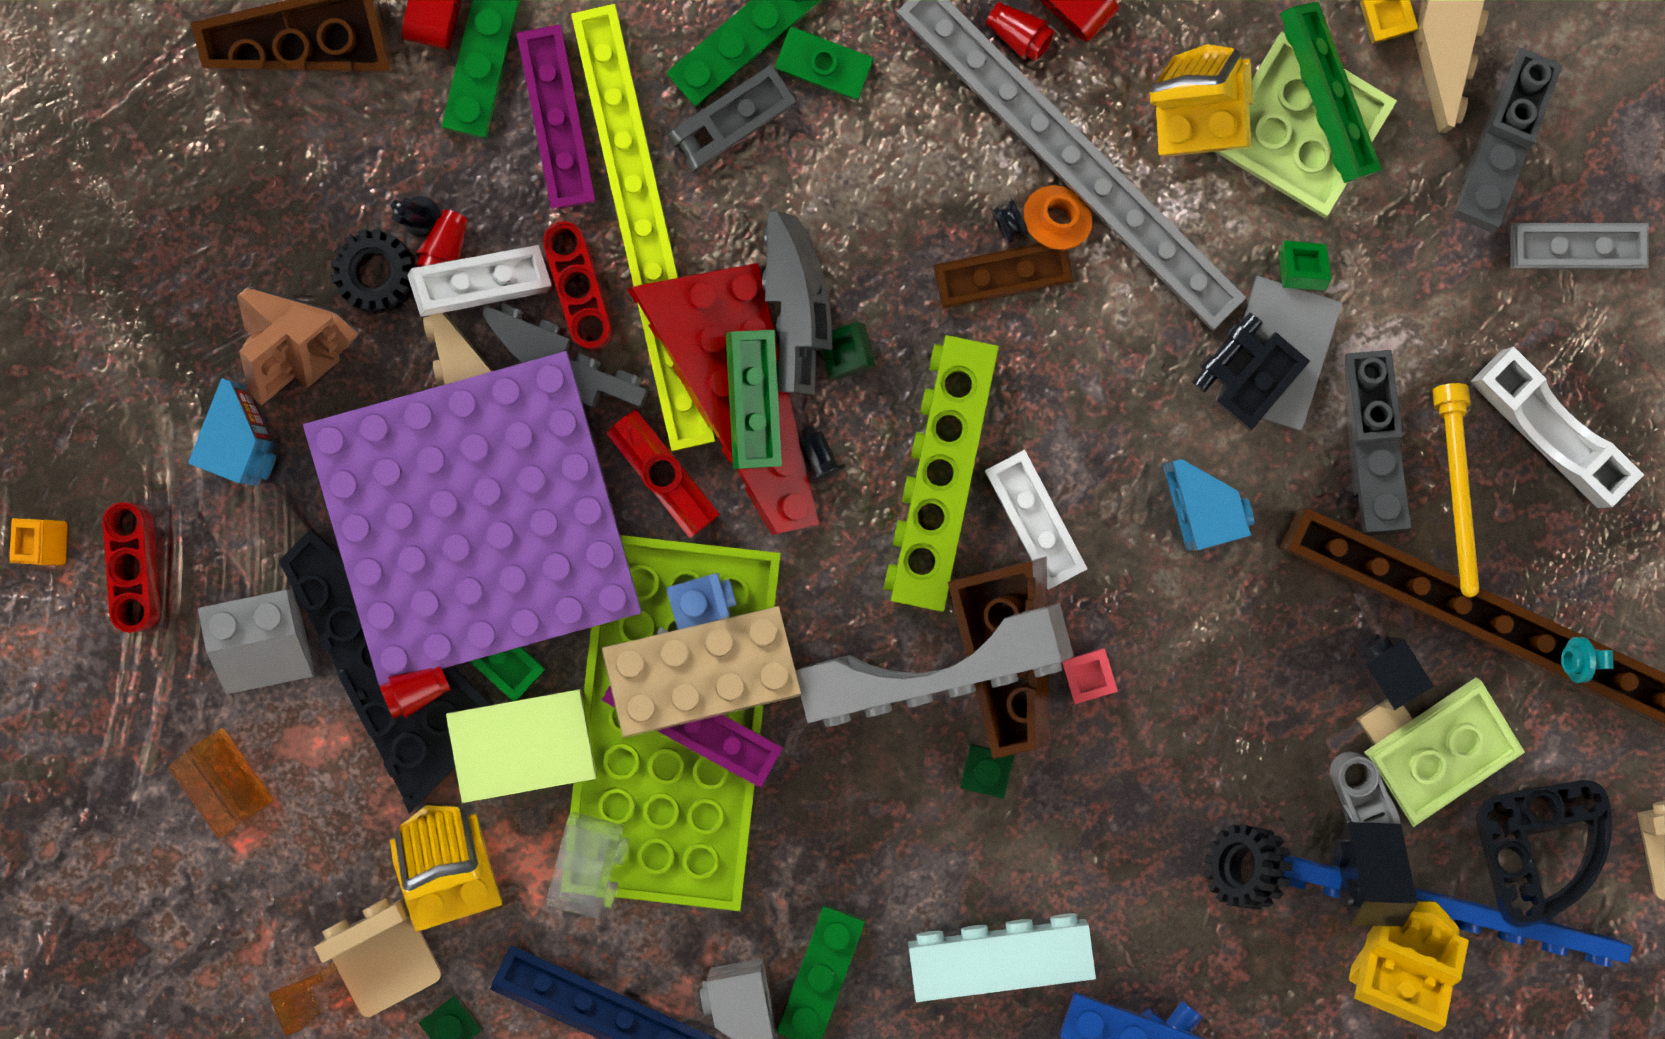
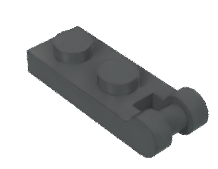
(733, 117)

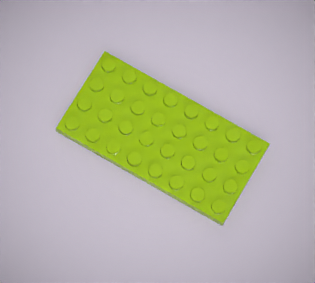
(677, 807)

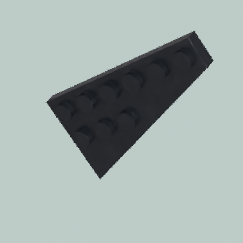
(413, 749)

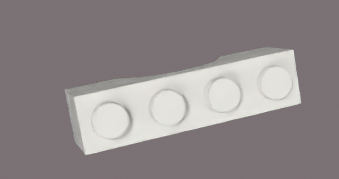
(1579, 454)

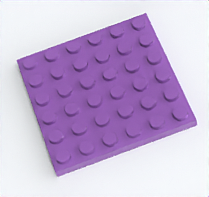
(473, 517)

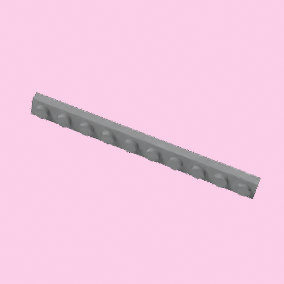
(1073, 158)

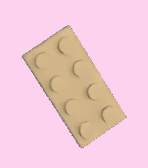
(700, 672)

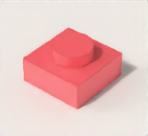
(1089, 676)

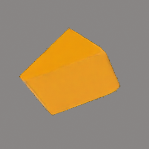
(38, 541)

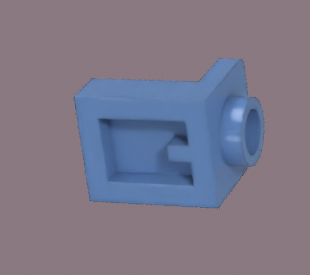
(701, 600)

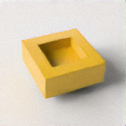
(1388, 19)

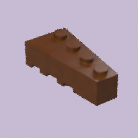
(297, 38)
(1016, 712)

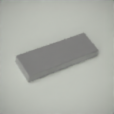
(1579, 246)

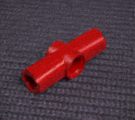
(645, 449)

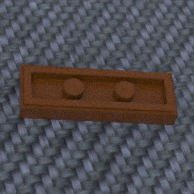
(1001, 275)

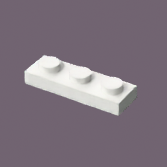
(479, 280)
(1035, 517)

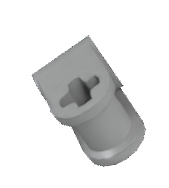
(1368, 798)

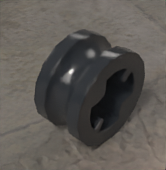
(1009, 220)

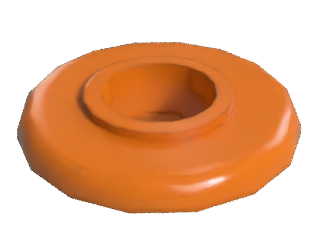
(1049, 232)

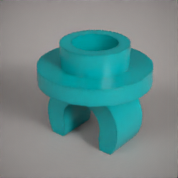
(1581, 659)

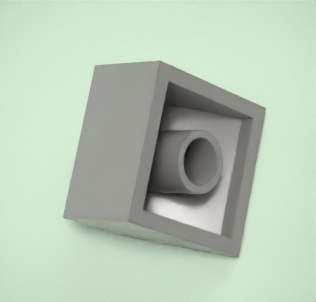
(257, 641)
(739, 1000)

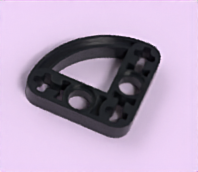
(1523, 823)

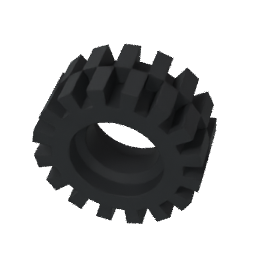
(354, 252)
(1267, 872)

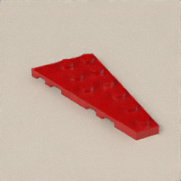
(692, 324)

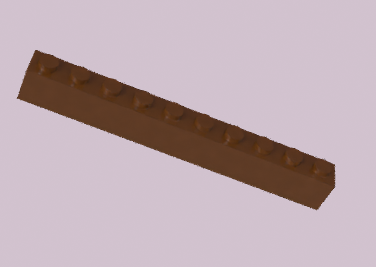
(1480, 617)

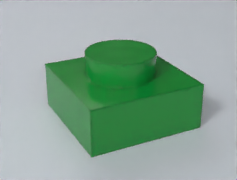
(1304, 265)

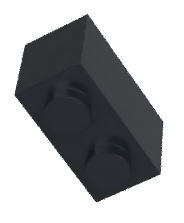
(1390, 671)
(1374, 874)

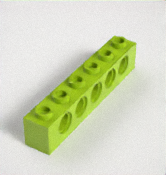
(977, 363)

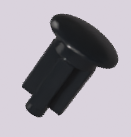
(416, 214)
(819, 456)

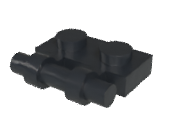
(1260, 381)

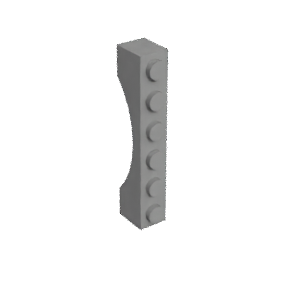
(1019, 644)

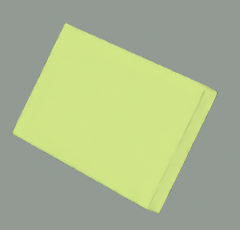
(521, 745)
(1444, 752)

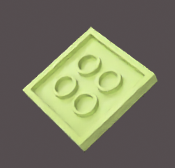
(1287, 141)

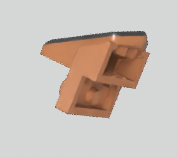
(288, 341)

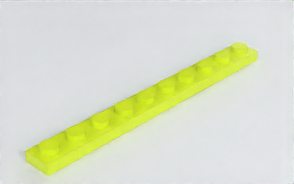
(635, 200)

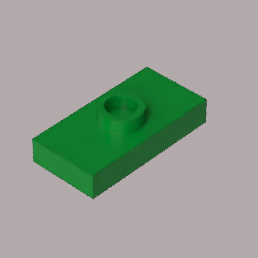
(824, 64)

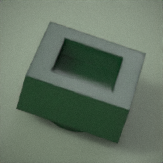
(849, 352)
(984, 773)
(451, 1021)

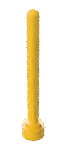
(1451, 403)

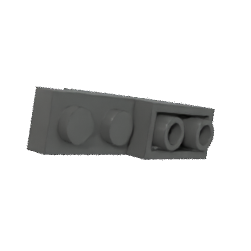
(1506, 140)
(798, 284)
(534, 342)
(1375, 442)

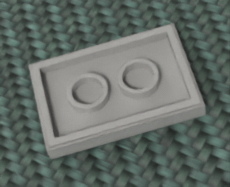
(1305, 323)

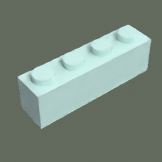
(1001, 959)

